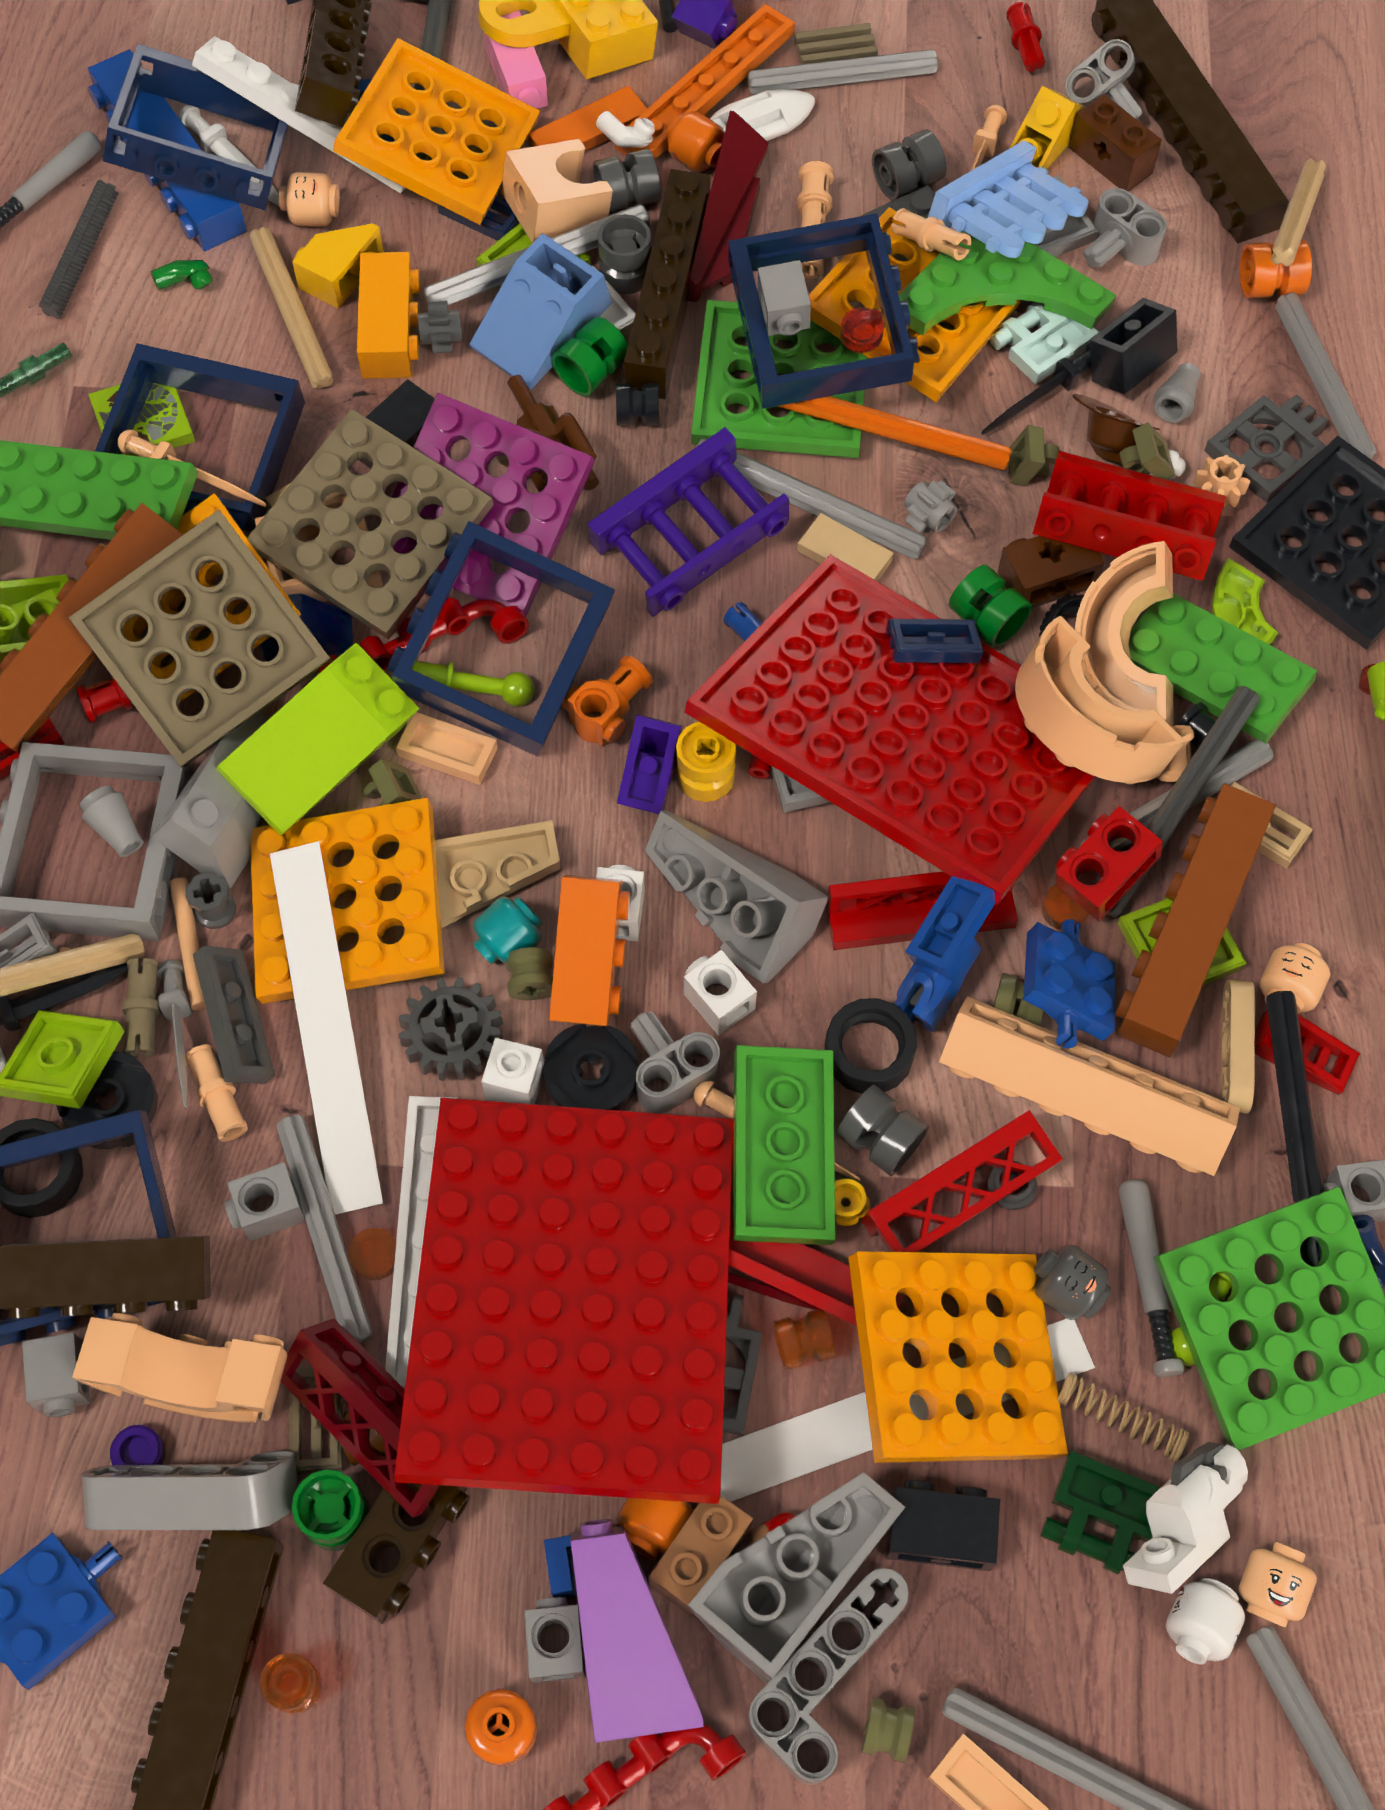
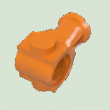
(608, 698)

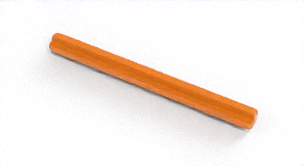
(905, 430)

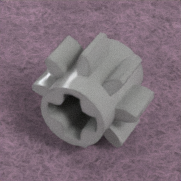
(930, 506)

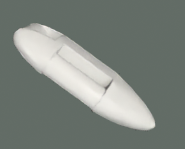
(770, 112)

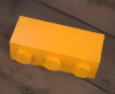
(387, 315)

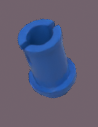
(741, 623)

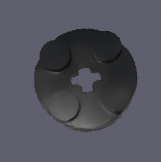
(591, 1045)
(132, 1088)

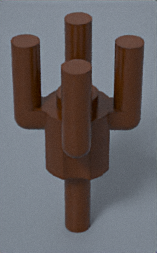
(546, 422)

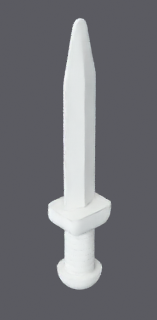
(215, 140)

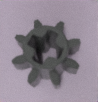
(440, 327)

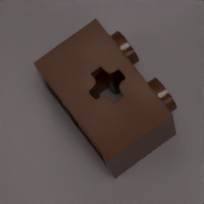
(1115, 143)
(1048, 569)

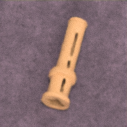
(814, 204)

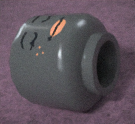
(1071, 1282)

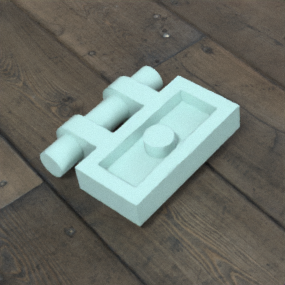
(1041, 350)

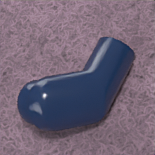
(1373, 1246)

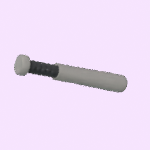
(51, 175)
(1144, 1245)

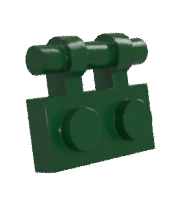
(1103, 1496)

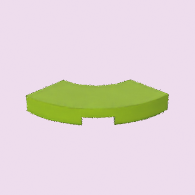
(1237, 601)

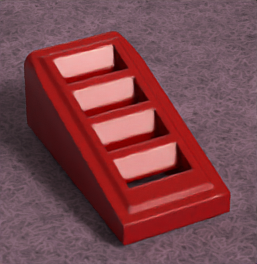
(1313, 1036)

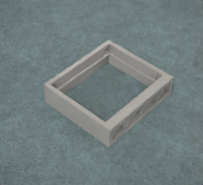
(159, 863)

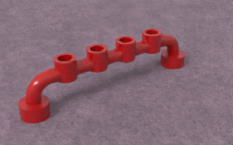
(506, 622)
(649, 1753)

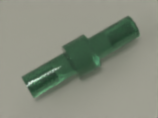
(34, 368)

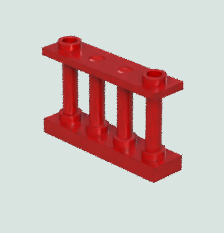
(1124, 509)

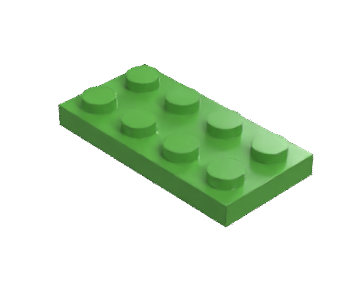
(1213, 658)
(783, 1146)

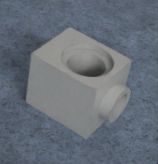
(784, 298)
(1367, 1176)
(283, 1212)
(49, 1373)
(560, 1665)

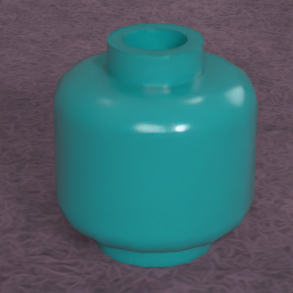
(505, 928)

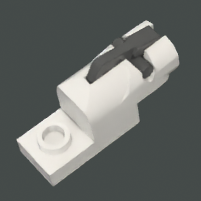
(1188, 1517)

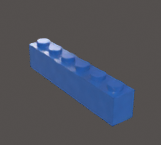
(201, 214)

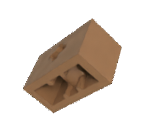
(700, 1547)

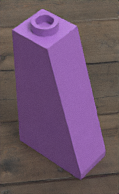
(628, 1652)

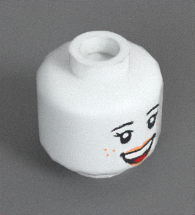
(1205, 1621)

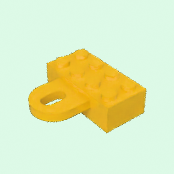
(594, 33)

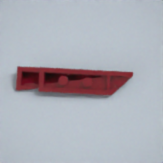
(729, 204)

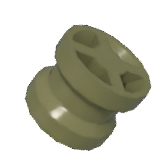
(529, 973)
(888, 1730)

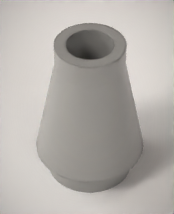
(1177, 395)
(110, 818)

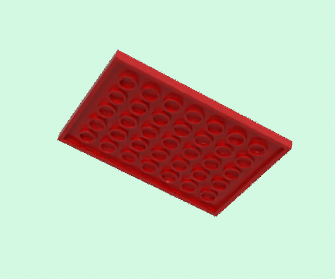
(900, 745)
(571, 1304)

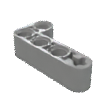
(191, 1494)
(835, 1665)

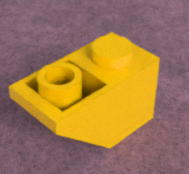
(1048, 125)

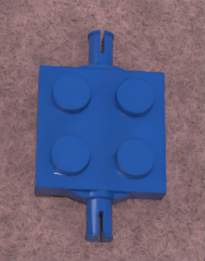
(1069, 982)
(51, 1607)

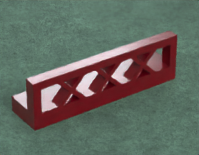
(372, 1400)

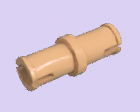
(931, 234)
(215, 1093)

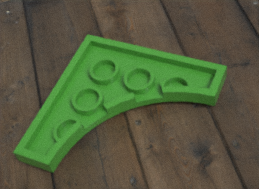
(1001, 281)

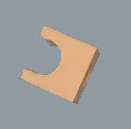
(547, 191)

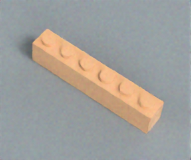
(1090, 1087)

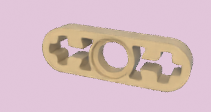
(1238, 1044)

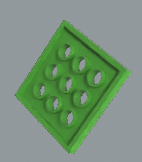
(755, 426)
(1207, 1321)

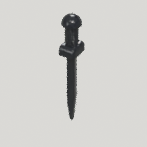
(1065, 374)
(54, 994)

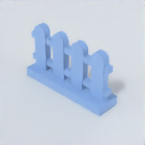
(1008, 202)

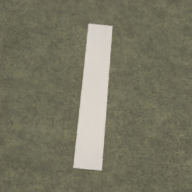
(326, 1029)
(844, 1428)

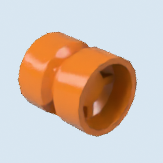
(1262, 277)

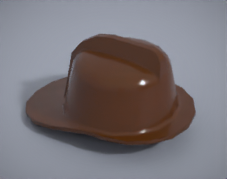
(1108, 428)

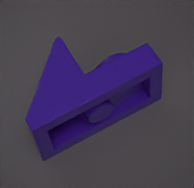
(649, 764)

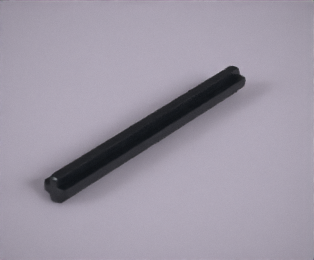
(1295, 1106)

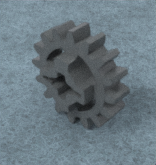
(430, 1033)

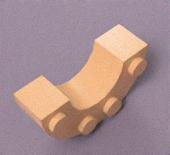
(1106, 621)
(1080, 723)
(183, 1373)

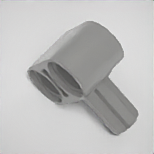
(1106, 80)
(1125, 228)
(669, 1063)

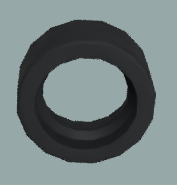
(882, 1013)
(59, 1190)

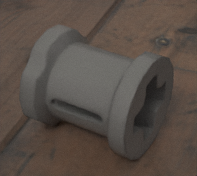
(213, 914)

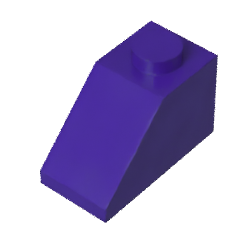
(706, 20)

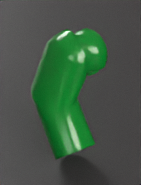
(181, 270)

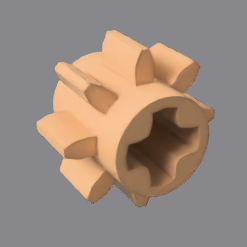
(1224, 478)

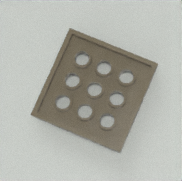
(328, 473)
(141, 594)

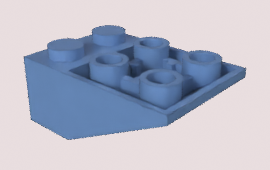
(539, 309)

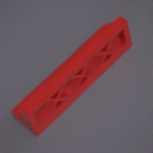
(895, 909)
(955, 1170)
(800, 1273)

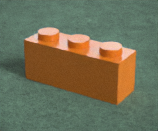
(588, 950)

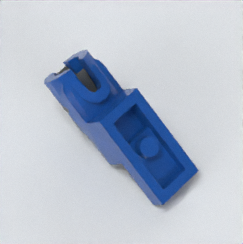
(944, 951)

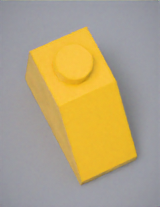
(331, 262)

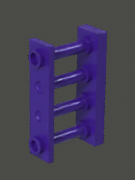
(683, 482)

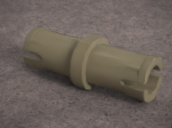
(141, 1007)

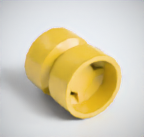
(704, 763)

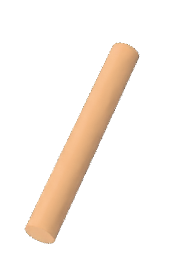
(188, 940)

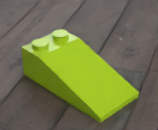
(318, 739)

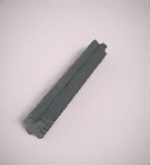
(78, 249)

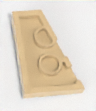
(492, 865)

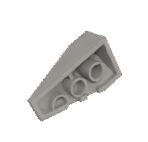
(209, 819)
(746, 901)
(783, 1583)

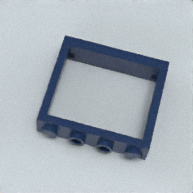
(180, 81)
(812, 244)
(217, 380)
(465, 708)
(76, 1138)

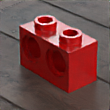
(1118, 869)

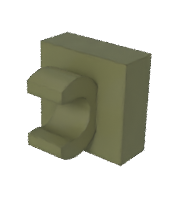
(1148, 454)
(1030, 456)
(392, 783)

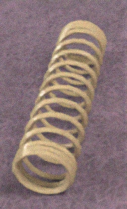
(1175, 1444)

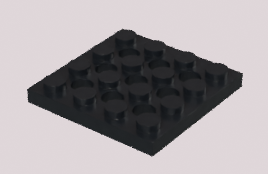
(1322, 540)

